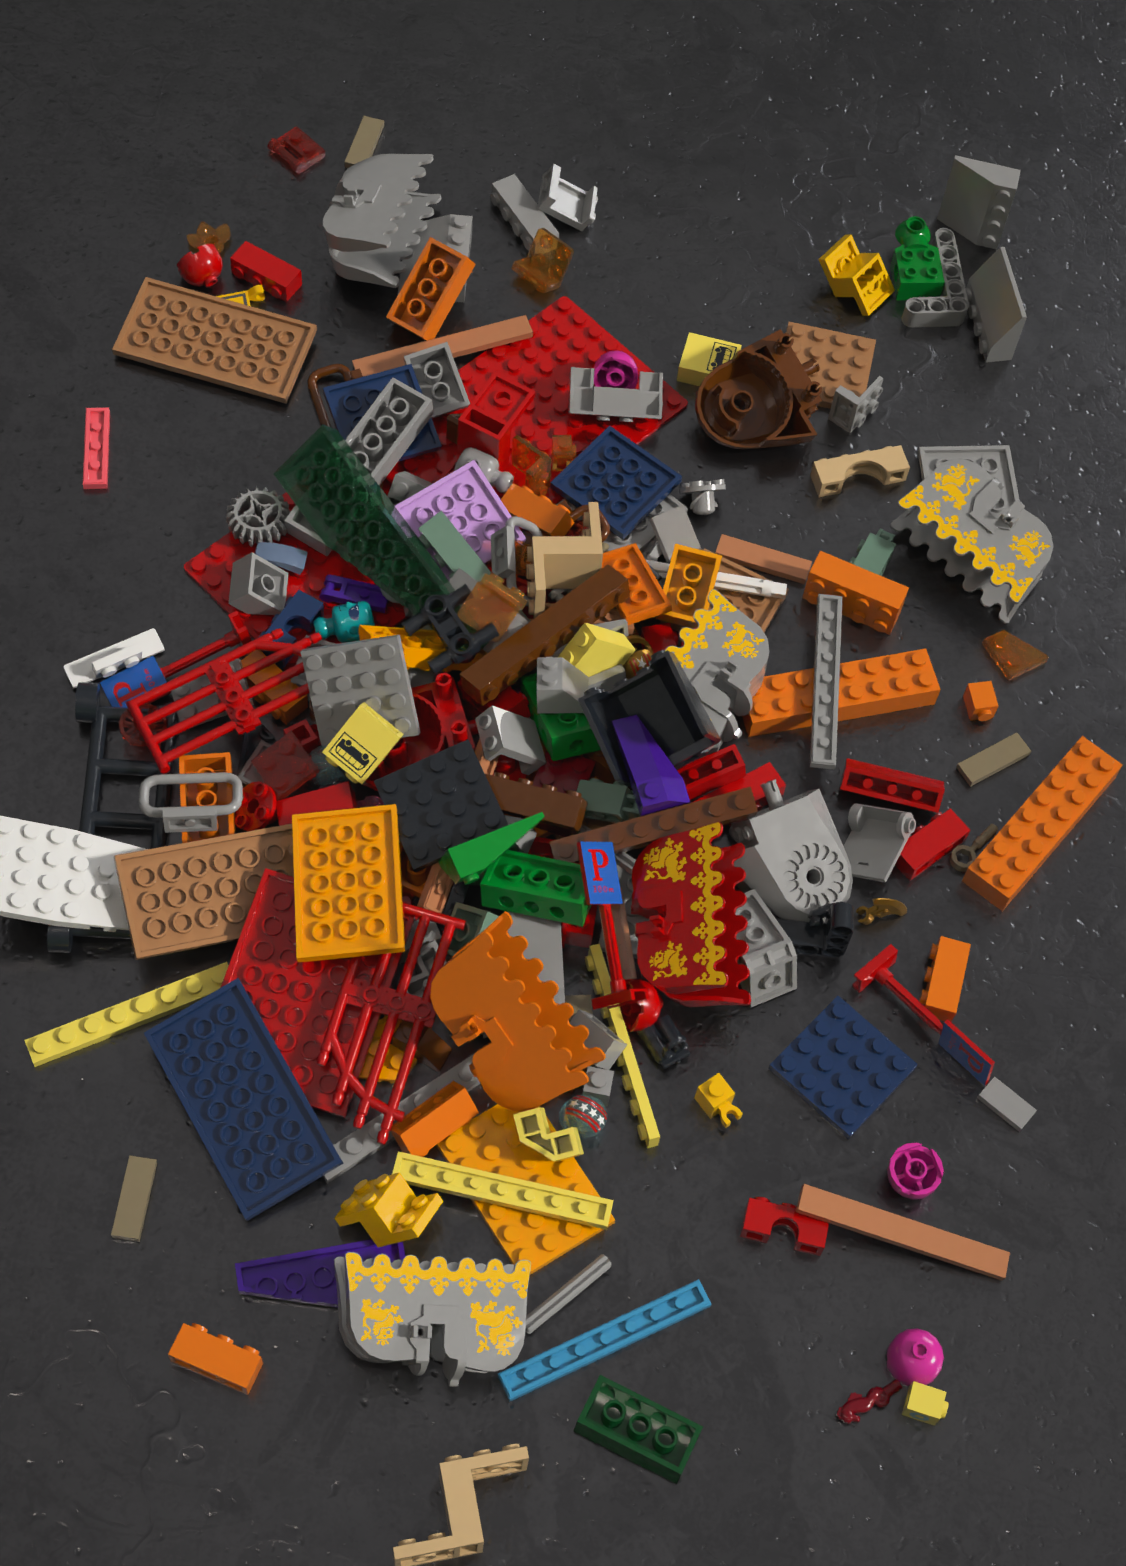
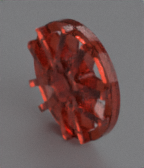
(133, 727)

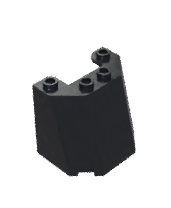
(665, 706)

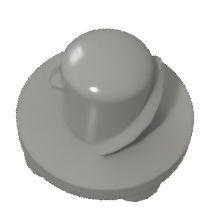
(702, 495)

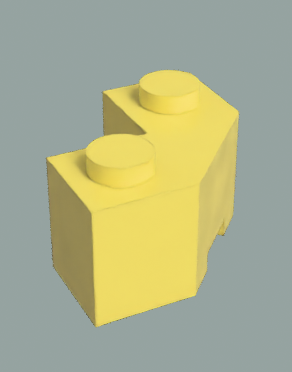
(535, 1133)

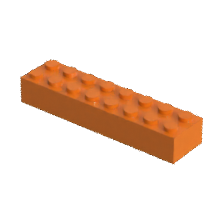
(865, 690)
(1041, 823)

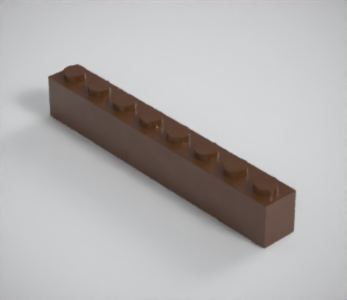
(544, 635)
(645, 829)

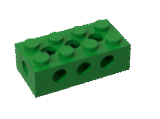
(561, 733)
(536, 888)

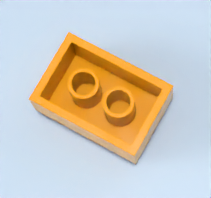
(688, 583)

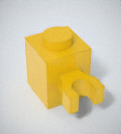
(716, 1098)

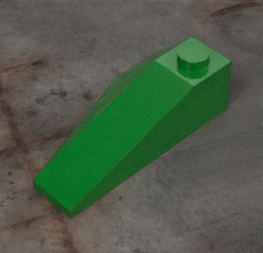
(475, 856)

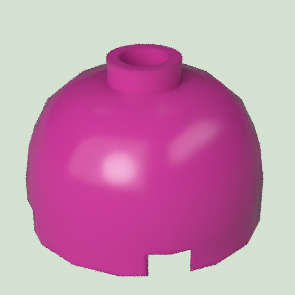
(615, 370)
(915, 1171)
(915, 1357)

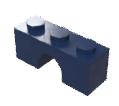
(297, 613)

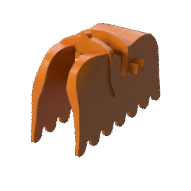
(499, 993)

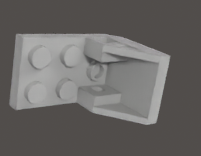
(770, 953)

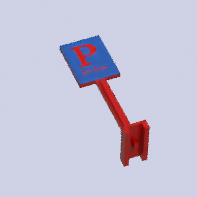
(149, 675)
(603, 889)
(951, 1038)

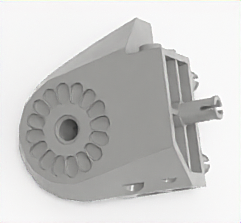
(786, 845)

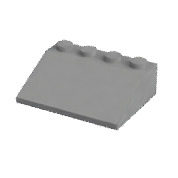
(978, 200)
(450, 230)
(996, 308)

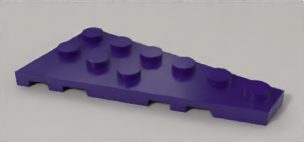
(305, 1274)

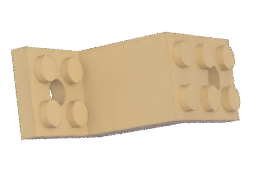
(563, 560)
(461, 1506)

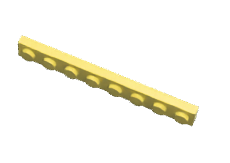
(124, 1016)
(632, 1079)
(504, 1190)

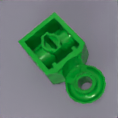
(915, 263)

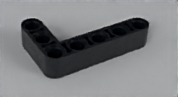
(823, 941)

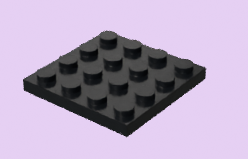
(441, 803)

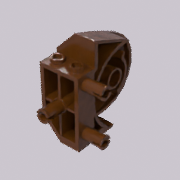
(771, 395)

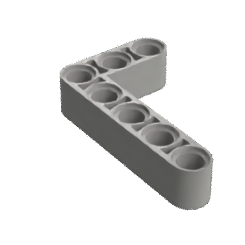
(953, 303)

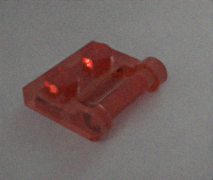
(300, 145)

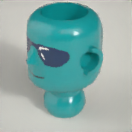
(345, 621)

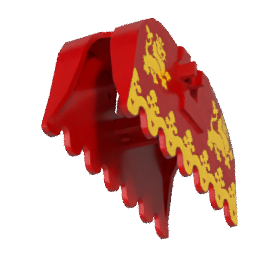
(692, 923)

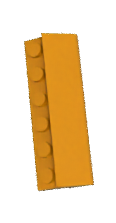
(417, 648)

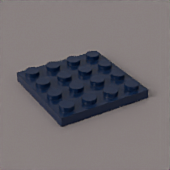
(353, 398)
(618, 477)
(843, 1067)

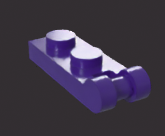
(353, 591)

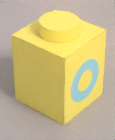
(925, 1403)

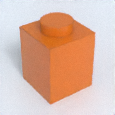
(980, 701)

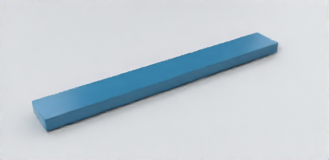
(603, 1340)

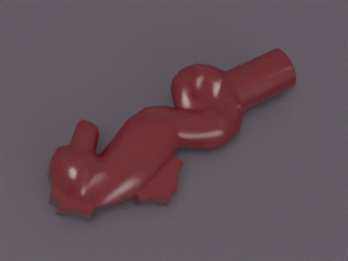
(858, 1404)

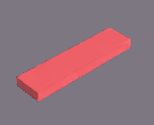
(96, 448)

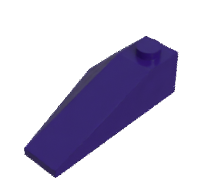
(650, 772)

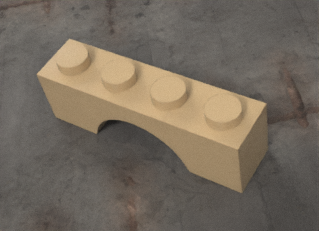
(885, 464)

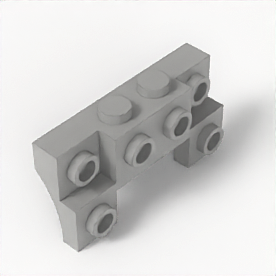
(615, 402)

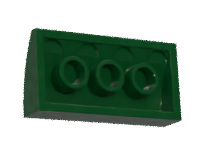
(638, 1429)

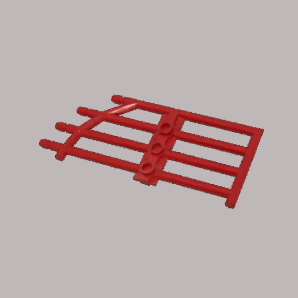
(229, 691)
(394, 1004)

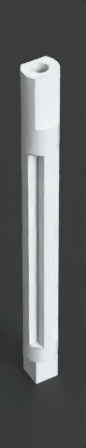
(735, 582)

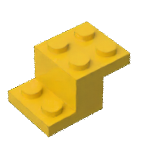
(856, 275)
(388, 1209)

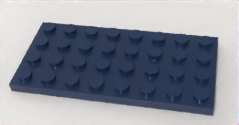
(243, 1099)

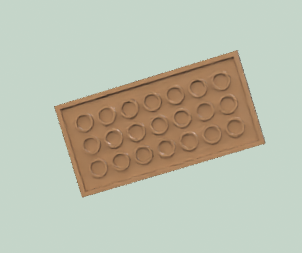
(215, 340)
(197, 889)

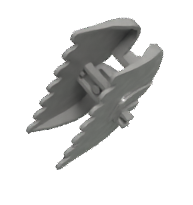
(377, 216)

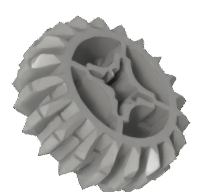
(260, 528)

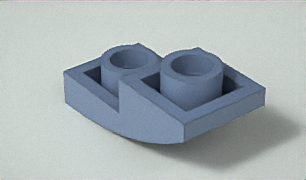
(282, 556)

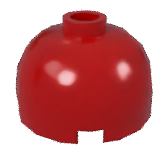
(202, 267)
(643, 1013)

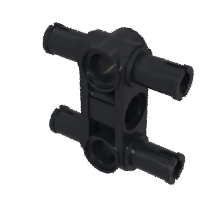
(450, 629)

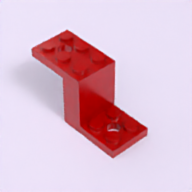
(489, 423)

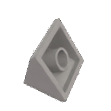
(674, 528)

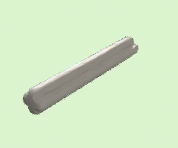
(567, 1293)

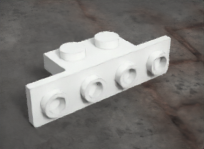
(113, 658)

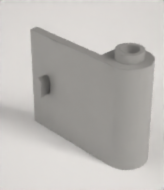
(876, 840)

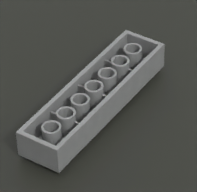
(378, 443)

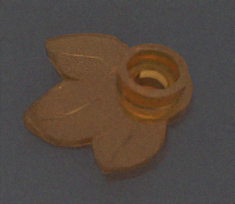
(208, 235)

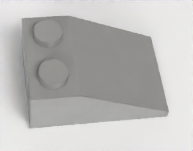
(439, 378)

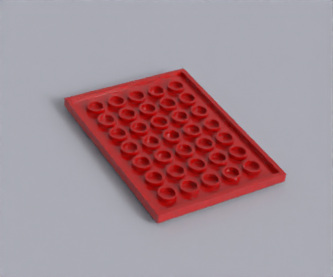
(301, 996)

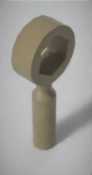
(970, 851)

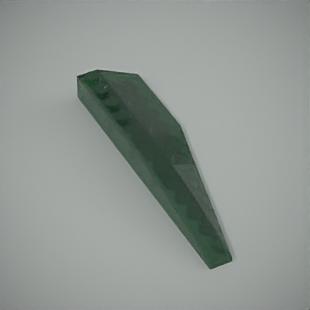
(361, 521)

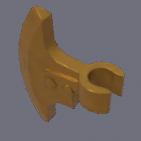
(881, 908)

